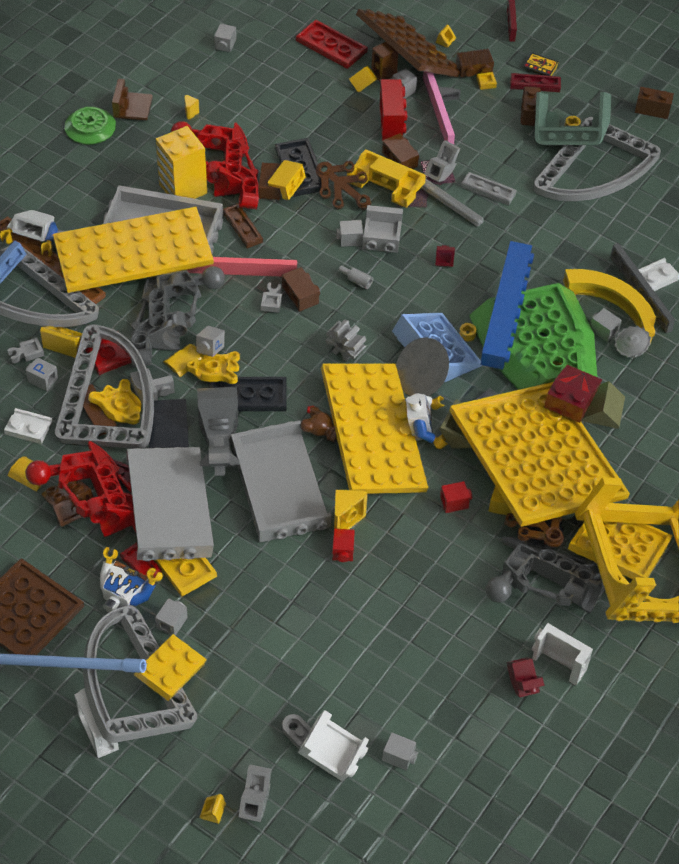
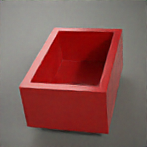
(392, 108)

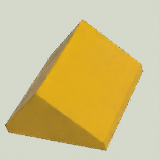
(61, 340)
(349, 508)

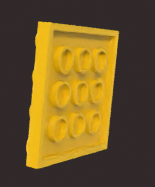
(634, 546)

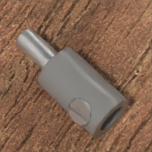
(357, 277)

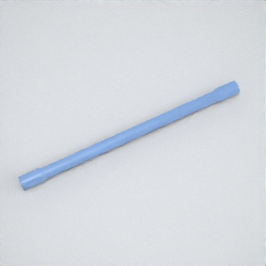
(125, 665)

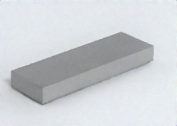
(488, 188)

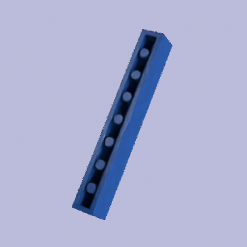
(506, 305)

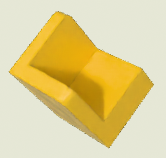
(363, 79)

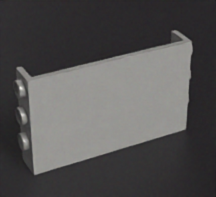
(137, 203)
(279, 481)
(169, 503)

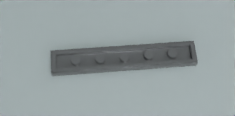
(640, 284)

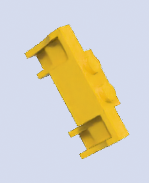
(391, 175)

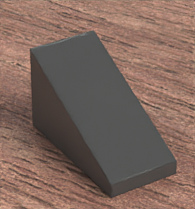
(449, 93)

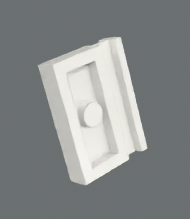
(659, 274)
(28, 426)

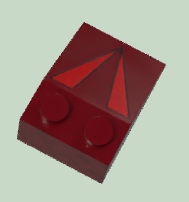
(572, 393)

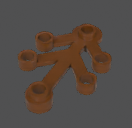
(341, 183)
(546, 534)

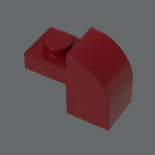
(524, 677)

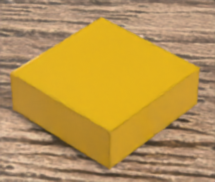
(486, 81)

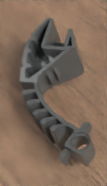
(217, 422)

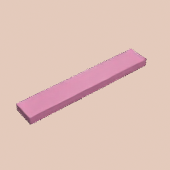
(439, 107)

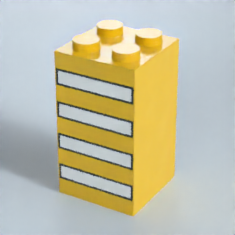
(181, 164)

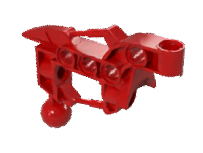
(228, 176)
(111, 507)

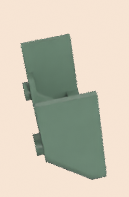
(551, 133)

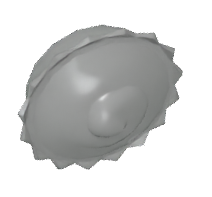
(632, 342)

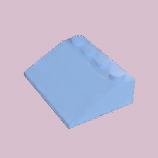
(436, 326)

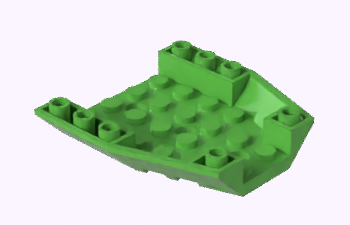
(532, 356)

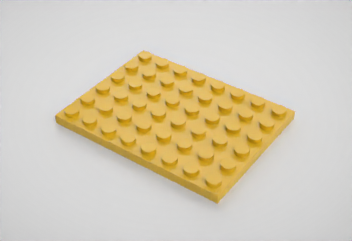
(533, 454)

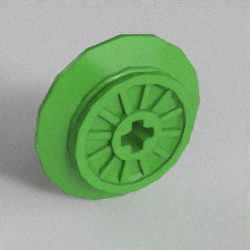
(90, 125)

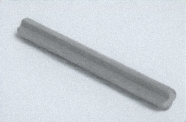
(452, 203)

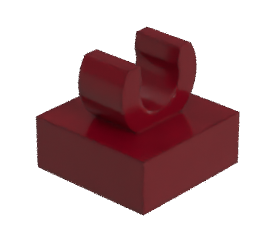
(445, 256)

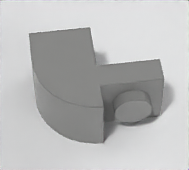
(444, 164)
(160, 386)
(256, 793)

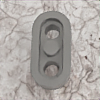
(295, 736)

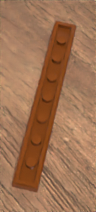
(34, 247)

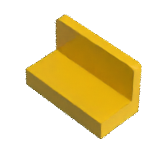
(288, 178)

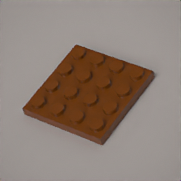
(32, 609)

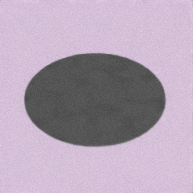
(423, 366)

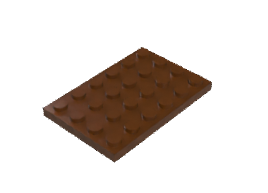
(409, 42)

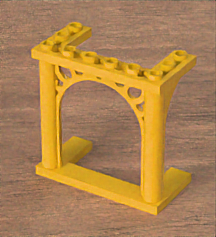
(625, 597)

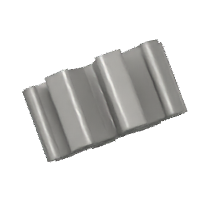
(345, 340)

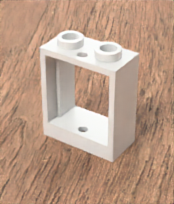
(99, 744)

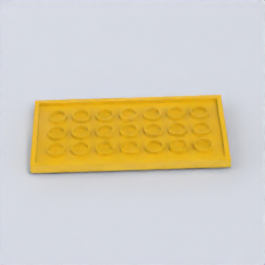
(132, 249)
(373, 428)

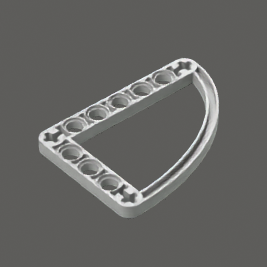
(650, 156)
(85, 311)
(72, 425)
(181, 714)

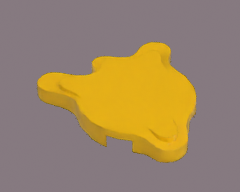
(216, 368)
(118, 403)

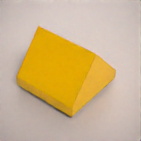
(445, 37)
(191, 106)
(213, 808)

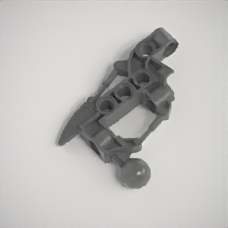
(162, 326)
(581, 582)

